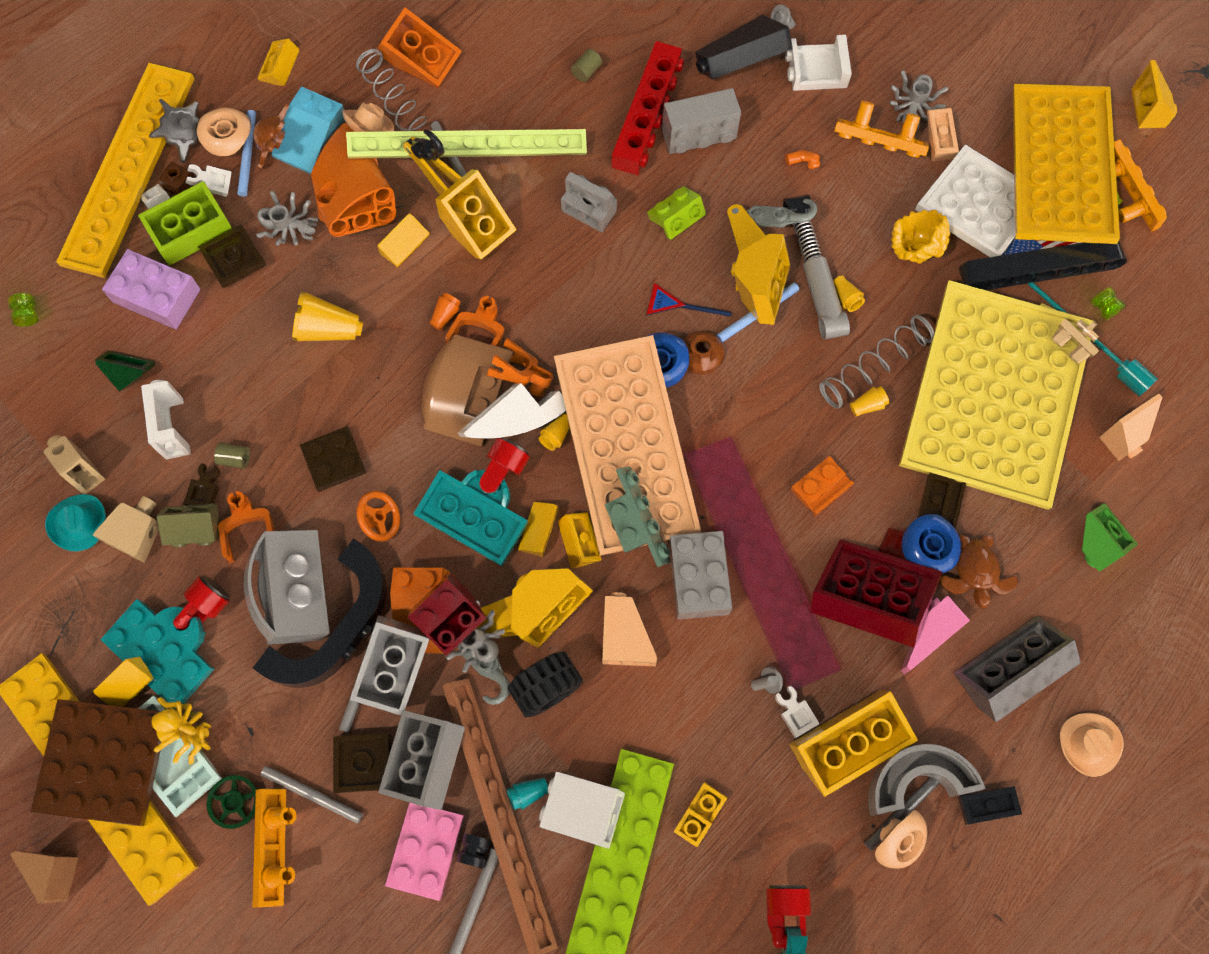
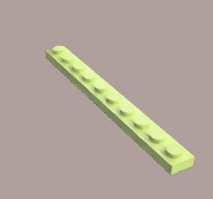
(471, 143)

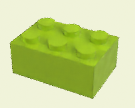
(185, 223)

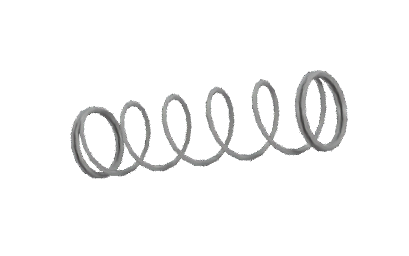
(373, 69)
(917, 334)

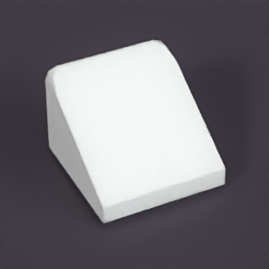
(154, 196)

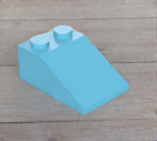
(308, 128)

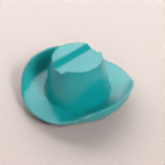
(74, 521)

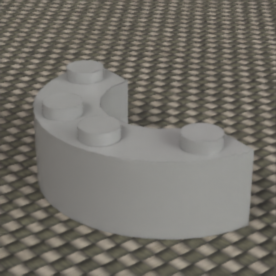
(929, 760)

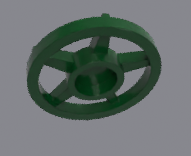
(231, 802)

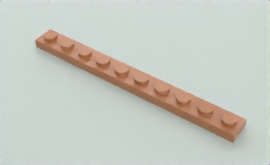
(500, 819)

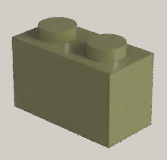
(188, 525)

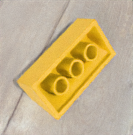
(853, 742)

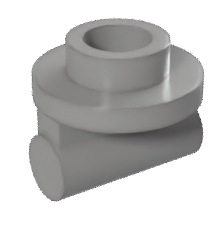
(782, 14)
(770, 680)

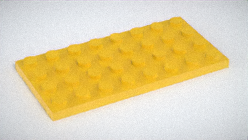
(1064, 164)

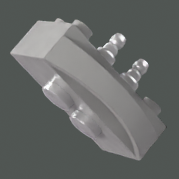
(288, 587)

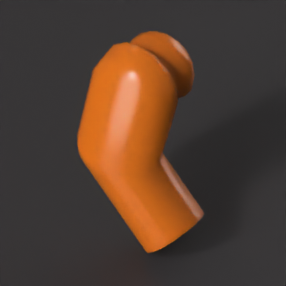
(811, 158)

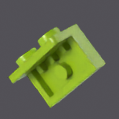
(678, 211)

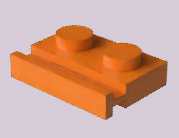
(822, 486)

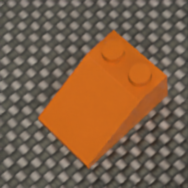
(418, 49)
(408, 588)

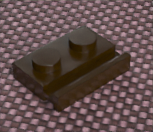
(942, 497)

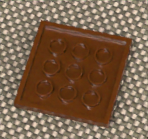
(98, 763)

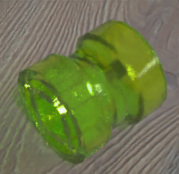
(1108, 303)
(23, 309)

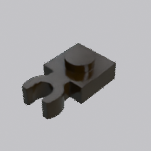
(203, 490)

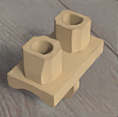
(1084, 346)

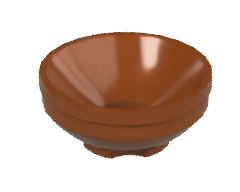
(704, 362)

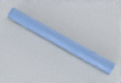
(246, 157)
(749, 318)

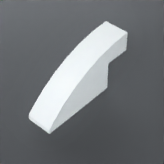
(514, 414)

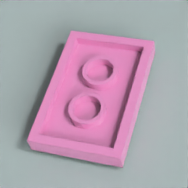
(424, 851)

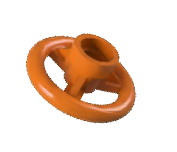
(371, 518)

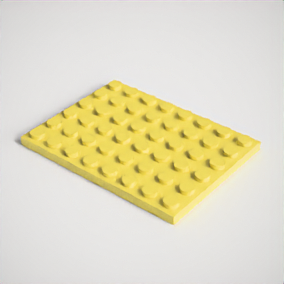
(995, 396)

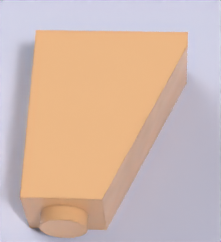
(624, 634)

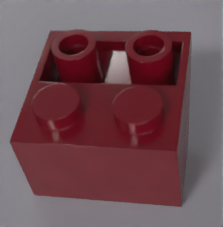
(447, 614)

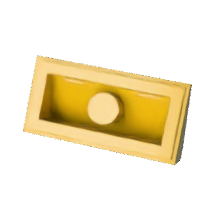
(279, 62)
(403, 240)
(538, 529)
(579, 539)
(124, 682)

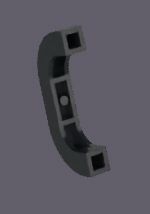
(343, 642)

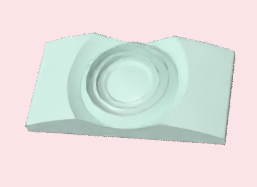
(180, 782)

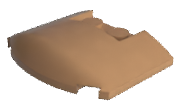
(459, 386)

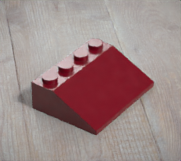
(875, 592)

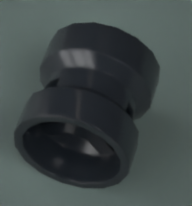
(473, 850)

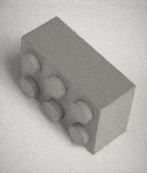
(701, 121)
(700, 575)
(390, 665)
(421, 760)

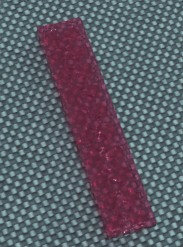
(762, 564)

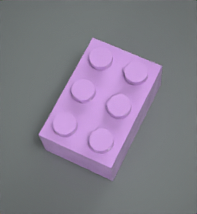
(151, 289)

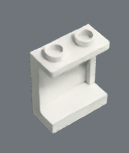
(819, 65)
(157, 400)
(581, 809)

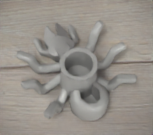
(916, 96)
(280, 219)
(479, 644)

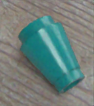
(526, 792)

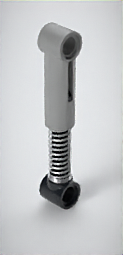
(831, 318)

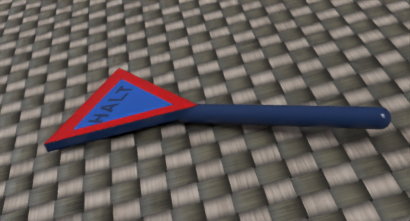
(664, 301)

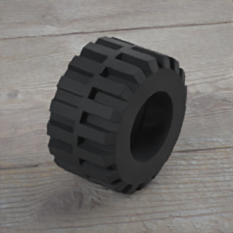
(545, 684)

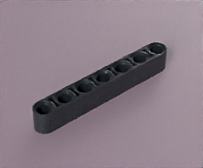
(1042, 265)

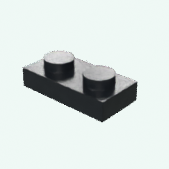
(989, 805)

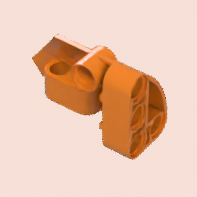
(350, 192)

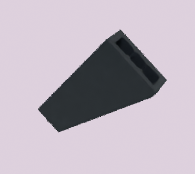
(743, 46)

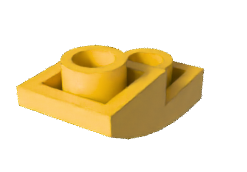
(700, 814)

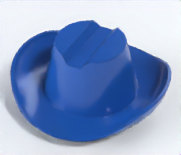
(672, 356)
(932, 543)

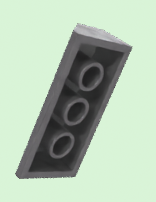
(1018, 667)

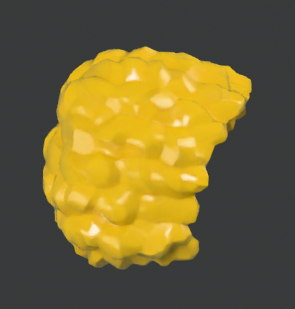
(920, 236)

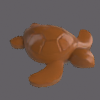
(269, 134)
(978, 570)

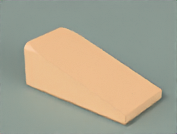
(942, 134)

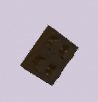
(232, 256)
(333, 459)
(359, 762)

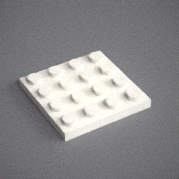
(976, 201)

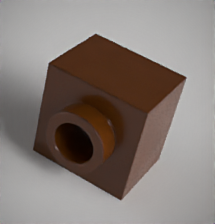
(174, 178)

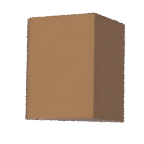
(46, 874)

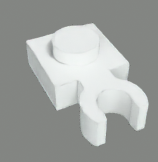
(215, 179)
(798, 716)

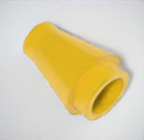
(849, 296)
(870, 401)
(555, 433)

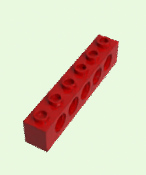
(660, 75)

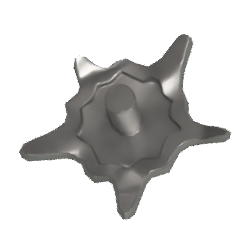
(178, 127)

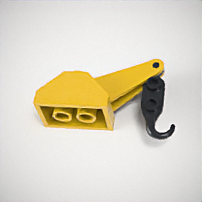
(465, 207)

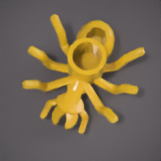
(172, 726)

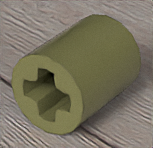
(586, 65)
(232, 455)

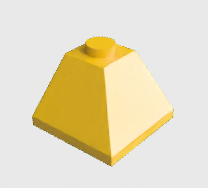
(1153, 99)

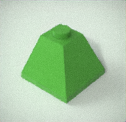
(1105, 538)

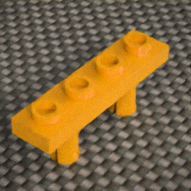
(869, 135)
(1140, 192)
(269, 848)

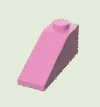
(940, 624)

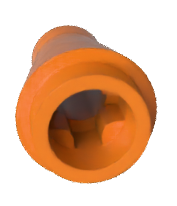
(444, 310)

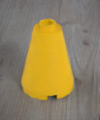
(324, 321)

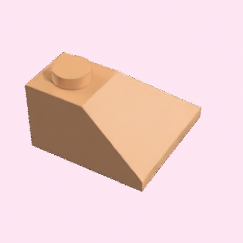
(1132, 430)

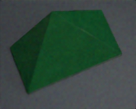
(122, 368)

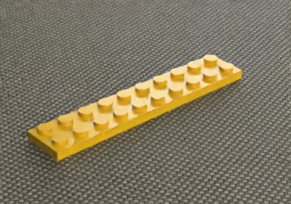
(123, 173)
(146, 853)

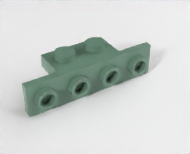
(634, 521)

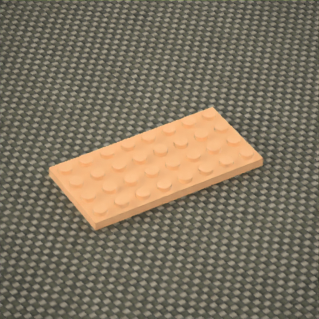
(625, 420)

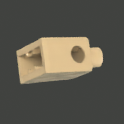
(65, 456)
(130, 529)

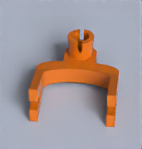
(481, 318)
(535, 374)
(240, 515)

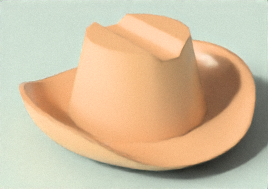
(368, 119)
(223, 131)
(1091, 743)
(902, 841)

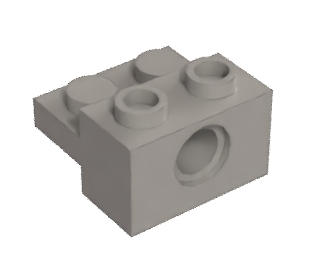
(581, 191)

